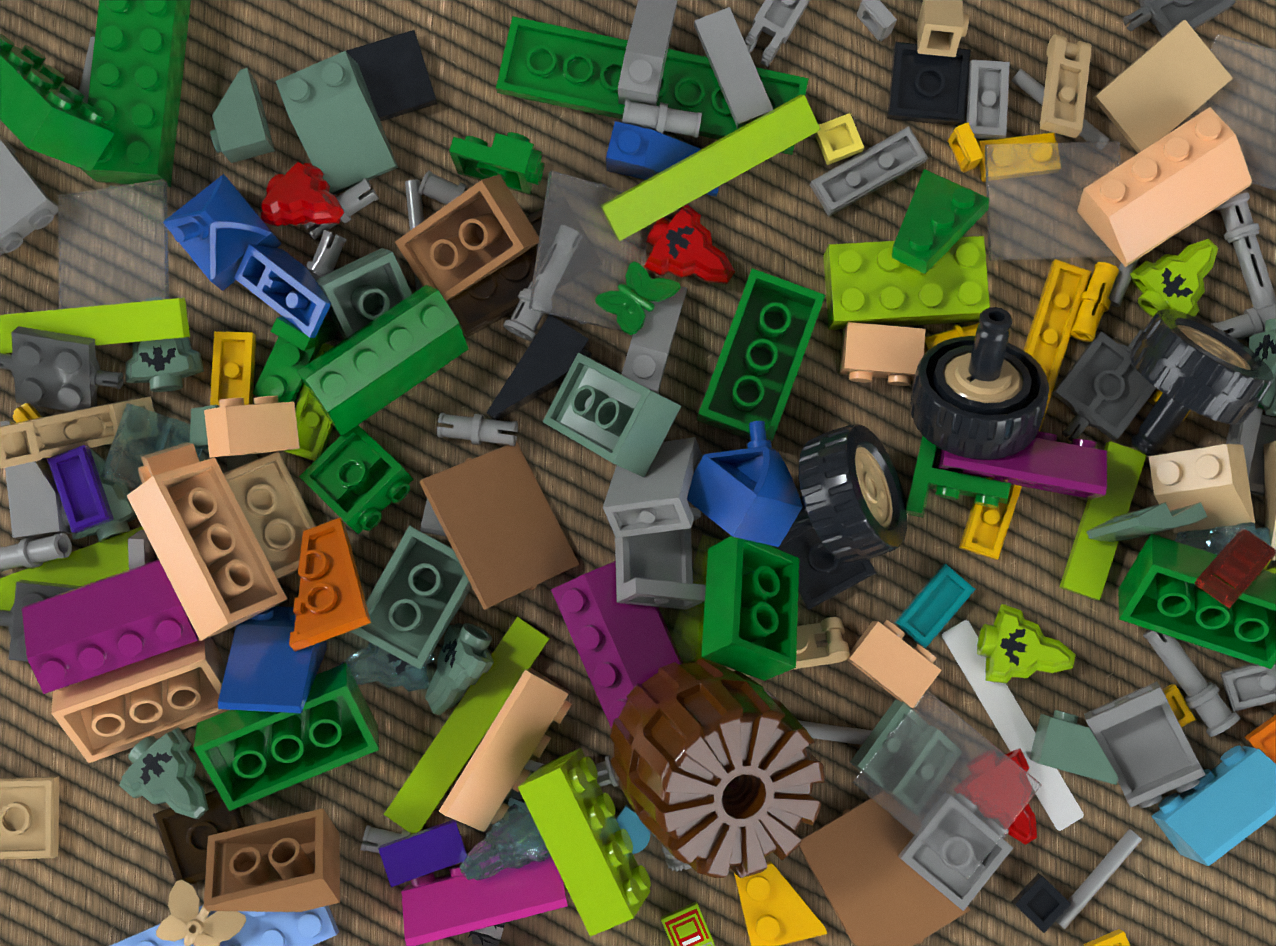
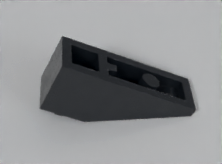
(540, 367)

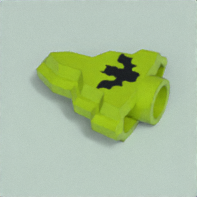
(1175, 280)
(1019, 648)

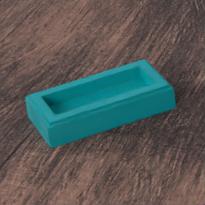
(934, 606)

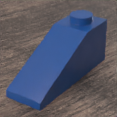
(645, 152)
(284, 286)

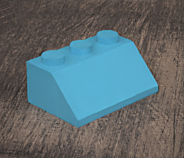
(1223, 807)

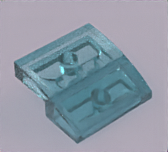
(139, 435)

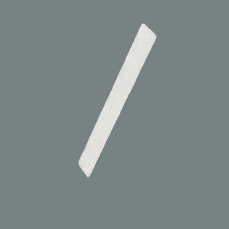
(1011, 725)

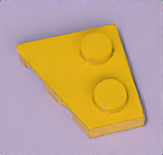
(775, 910)

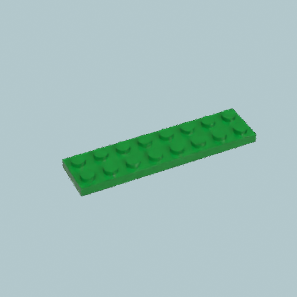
(585, 69)

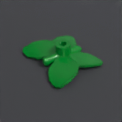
(635, 296)

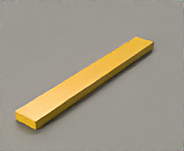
(1047, 345)

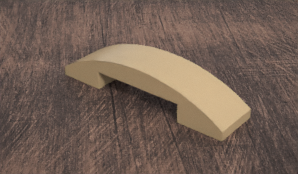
(62, 432)

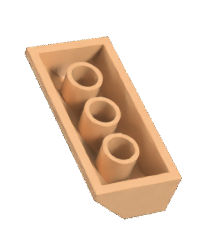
(1166, 187)
(206, 547)
(141, 700)
(505, 751)

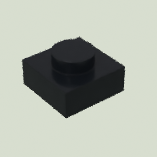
(1041, 903)

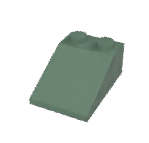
(337, 122)
(364, 290)
(611, 415)
(415, 598)

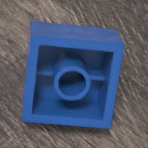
(218, 229)
(747, 490)

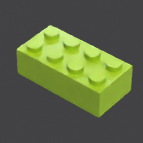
(876, 289)
(586, 841)

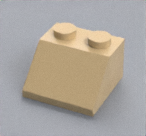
(1205, 475)

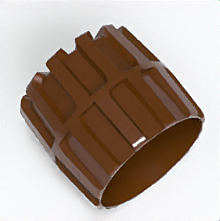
(715, 767)

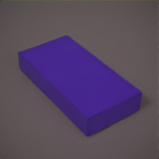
(80, 489)
(422, 853)

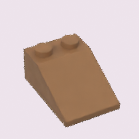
(468, 238)
(275, 866)

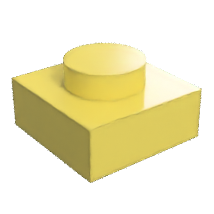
(839, 139)

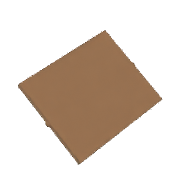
(499, 524)
(869, 885)

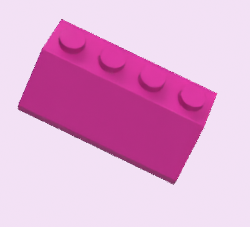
(457, 905)

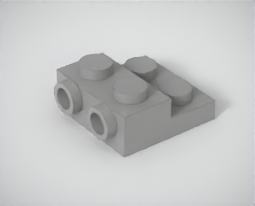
(945, 877)

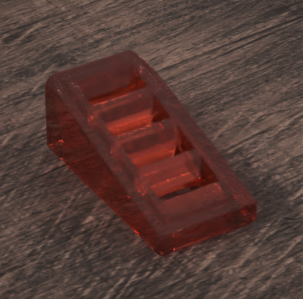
(1237, 565)

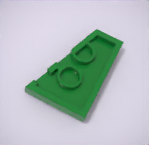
(936, 220)

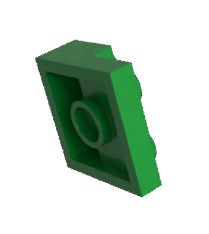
(509, 156)
(357, 479)

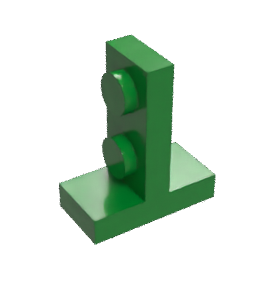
(290, 354)
(950, 484)

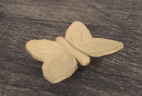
(194, 925)

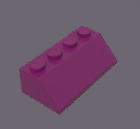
(1043, 465)
(104, 626)
(614, 639)

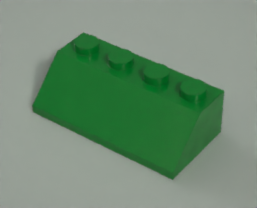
(384, 359)

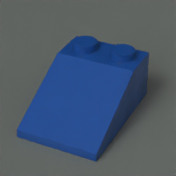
(265, 670)

